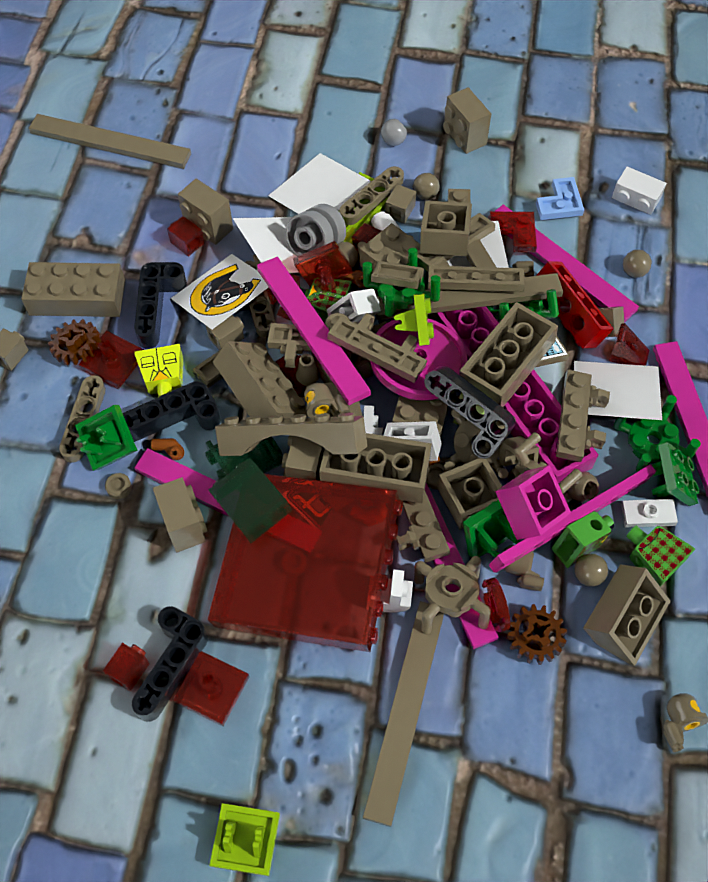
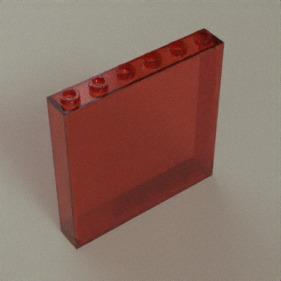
(314, 570)

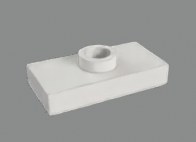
(649, 513)

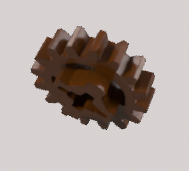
(74, 342)
(539, 622)

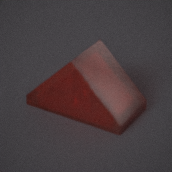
(628, 348)

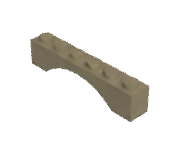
(336, 434)

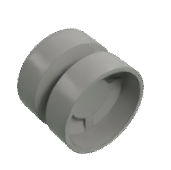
(315, 229)

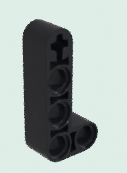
(153, 282)
(467, 408)
(169, 416)
(165, 666)

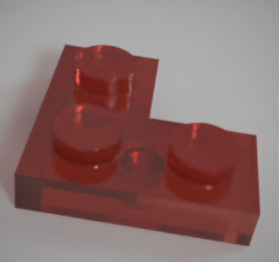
(520, 226)

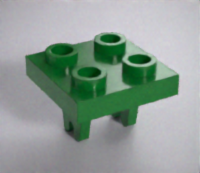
(105, 437)
(677, 474)
(487, 531)

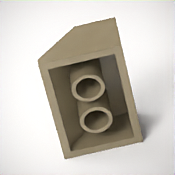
(627, 613)

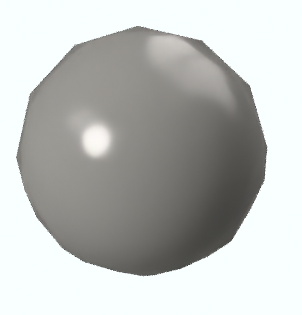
(393, 132)

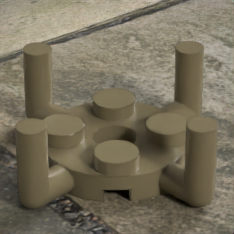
(463, 446)
(527, 464)
(451, 602)

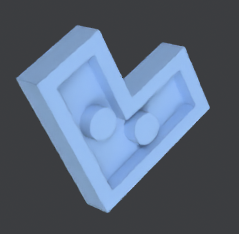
(564, 203)

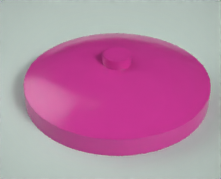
(443, 350)

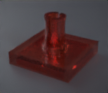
(323, 263)
(113, 360)
(211, 688)

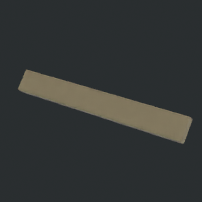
(110, 141)
(450, 300)
(402, 721)

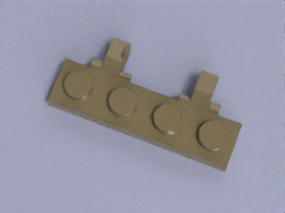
(291, 343)
(391, 356)
(573, 429)
(423, 531)

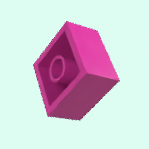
(533, 502)

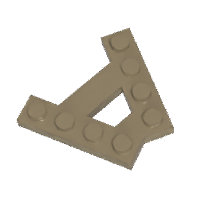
(482, 273)

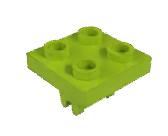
(417, 319)
(245, 840)

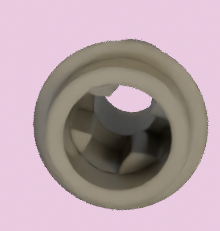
(307, 371)

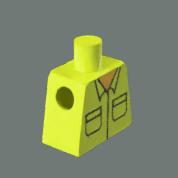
(161, 368)

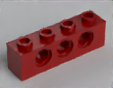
(595, 326)

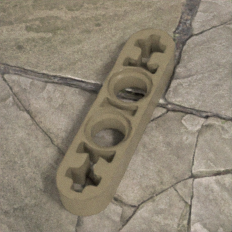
(373, 196)
(257, 316)
(77, 416)

